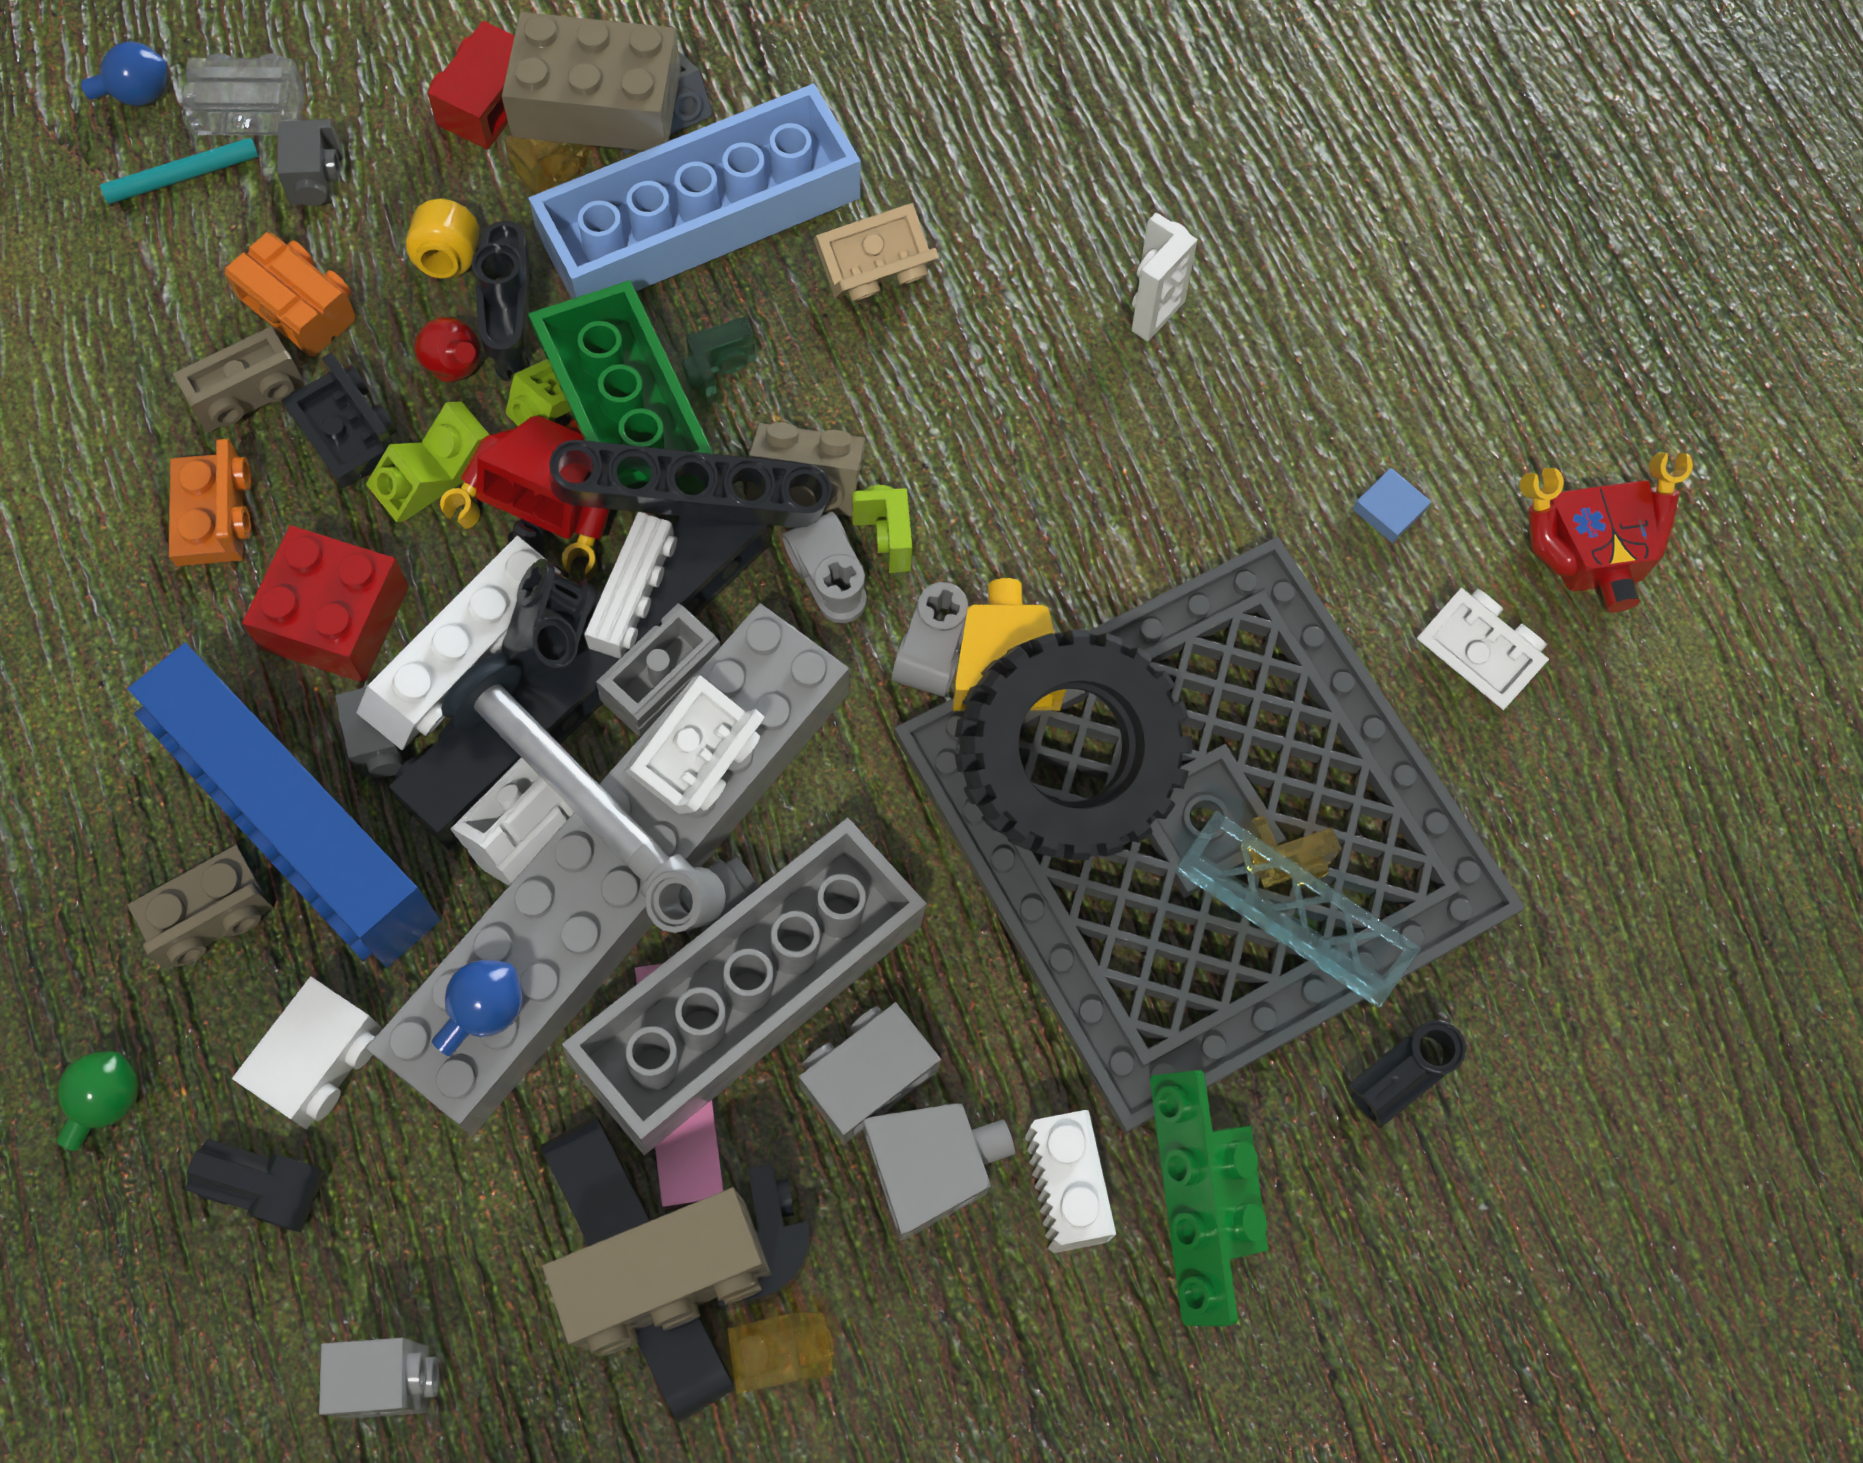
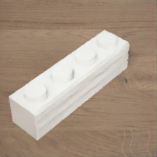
(630, 585)

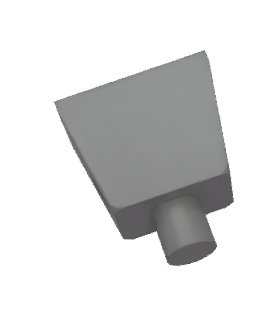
(932, 1162)

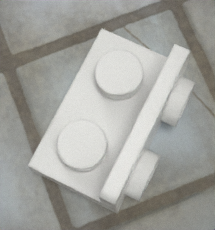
(1162, 275)
(1484, 647)

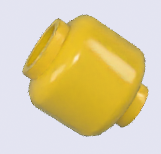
(442, 238)

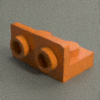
(208, 507)

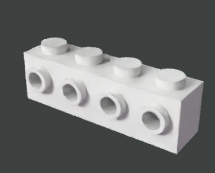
(471, 627)

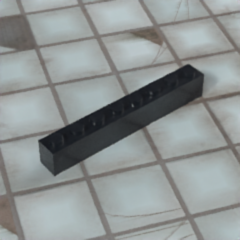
(471, 760)

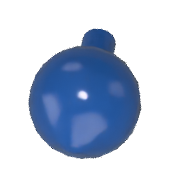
(130, 74)
(480, 1002)

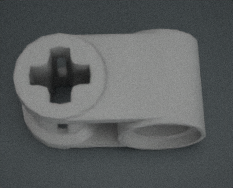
(826, 563)
(932, 646)

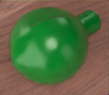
(94, 1095)

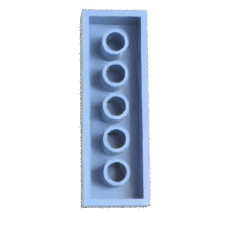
(698, 195)

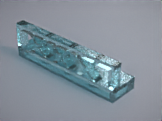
(1286, 927)

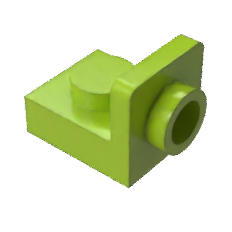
(535, 394)
(889, 513)

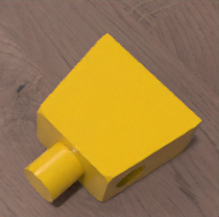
(993, 631)

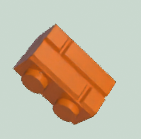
(291, 293)

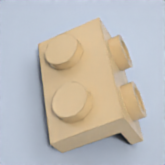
(875, 251)

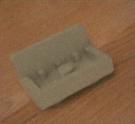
(239, 380)
(830, 450)

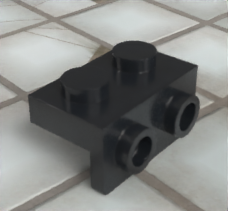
(341, 422)

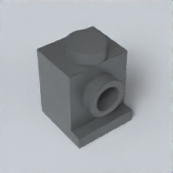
(308, 160)
(366, 747)

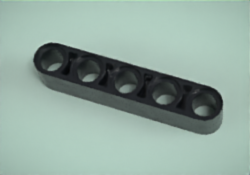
(663, 496)
(605, 1206)

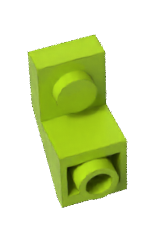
(421, 472)

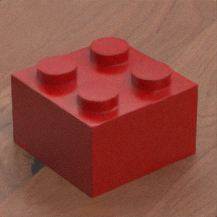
(326, 603)

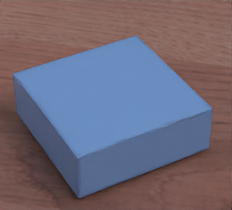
(1391, 505)

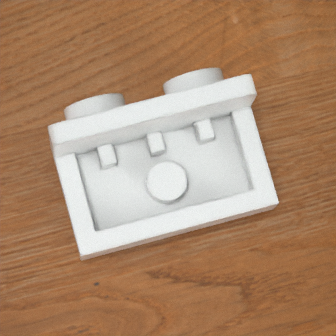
(695, 747)

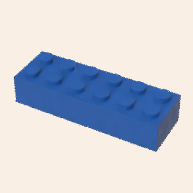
(282, 808)

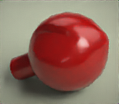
(448, 348)

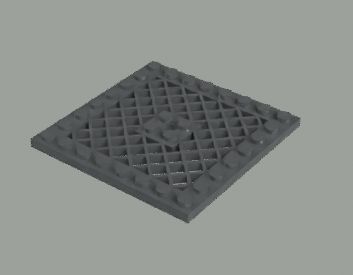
(1470, 886)

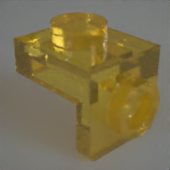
(1310, 852)
(780, 1351)

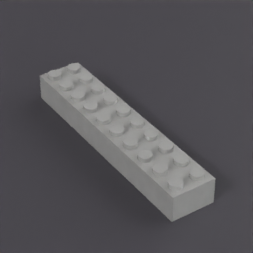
(582, 906)

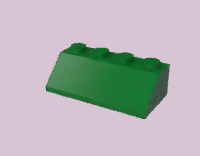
(618, 377)

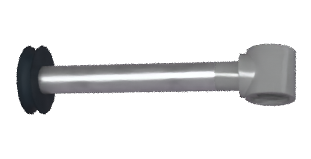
(486, 695)

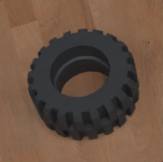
(1149, 739)

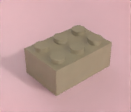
(591, 81)
(657, 1273)

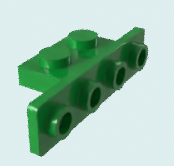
(1208, 1197)

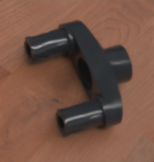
(505, 301)

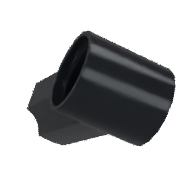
(1404, 1073)
(268, 1188)

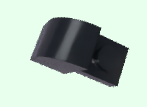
(783, 1246)

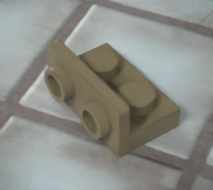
(200, 908)

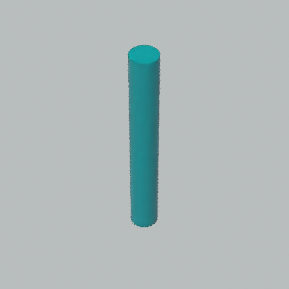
(179, 170)

